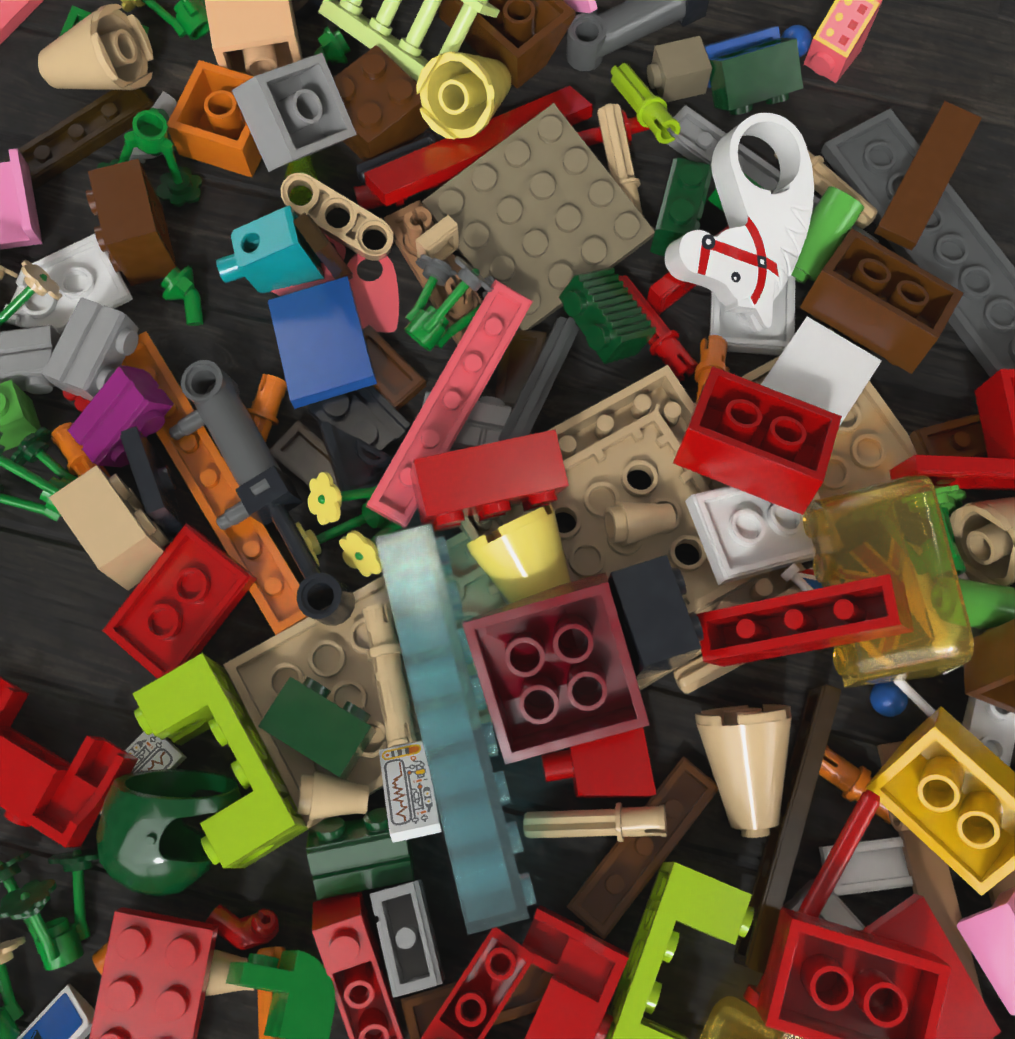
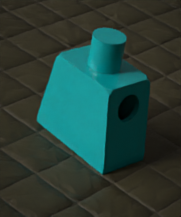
(271, 254)

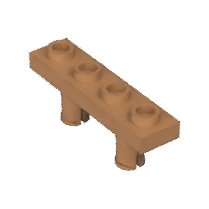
(407, 226)

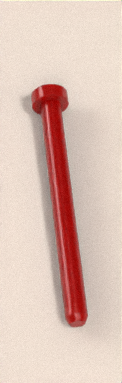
(832, 867)

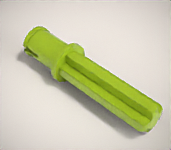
(650, 109)

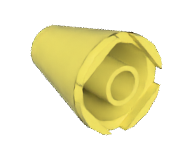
(461, 93)
(523, 555)

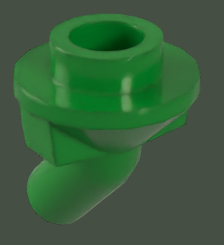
(333, 47)
(180, 285)

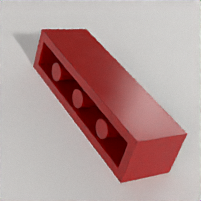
(806, 621)

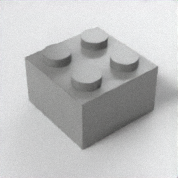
(294, 111)

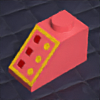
(841, 37)

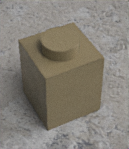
(679, 69)

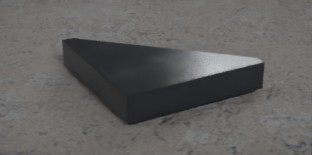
(353, 460)

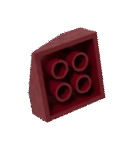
(556, 669)

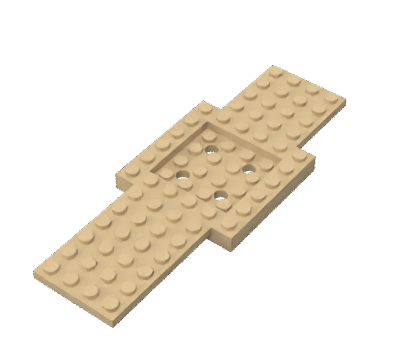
(599, 449)

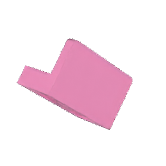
(17, 204)
(992, 942)

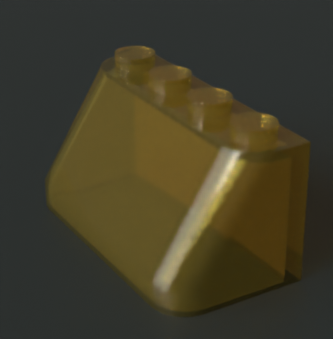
(901, 533)

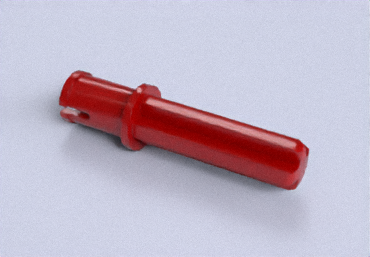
(664, 341)

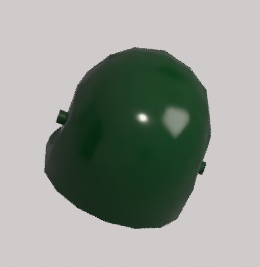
(144, 831)

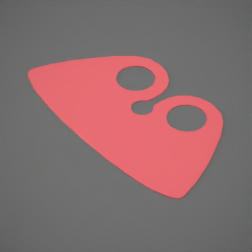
(375, 300)

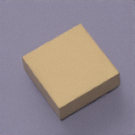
(439, 240)

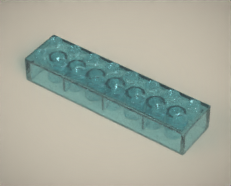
(451, 729)

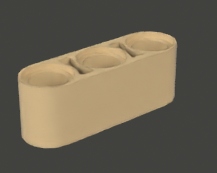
(326, 199)

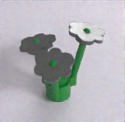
(429, 325)

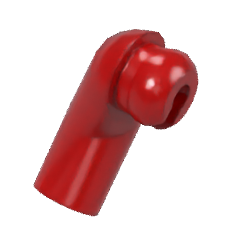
(245, 931)

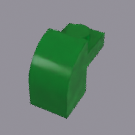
(301, 991)

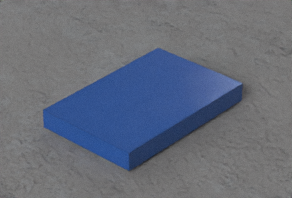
(321, 342)

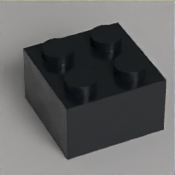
(655, 616)

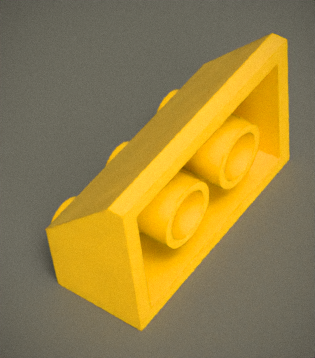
(953, 798)

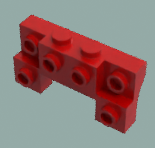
(46, 789)
(581, 982)

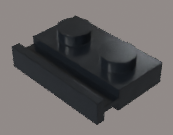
(364, 416)

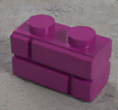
(123, 402)

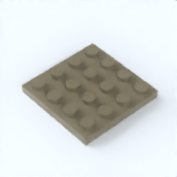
(540, 213)

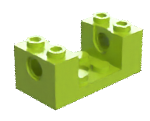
(204, 698)
(682, 897)

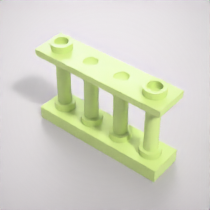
(407, 51)

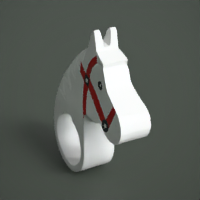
(765, 231)

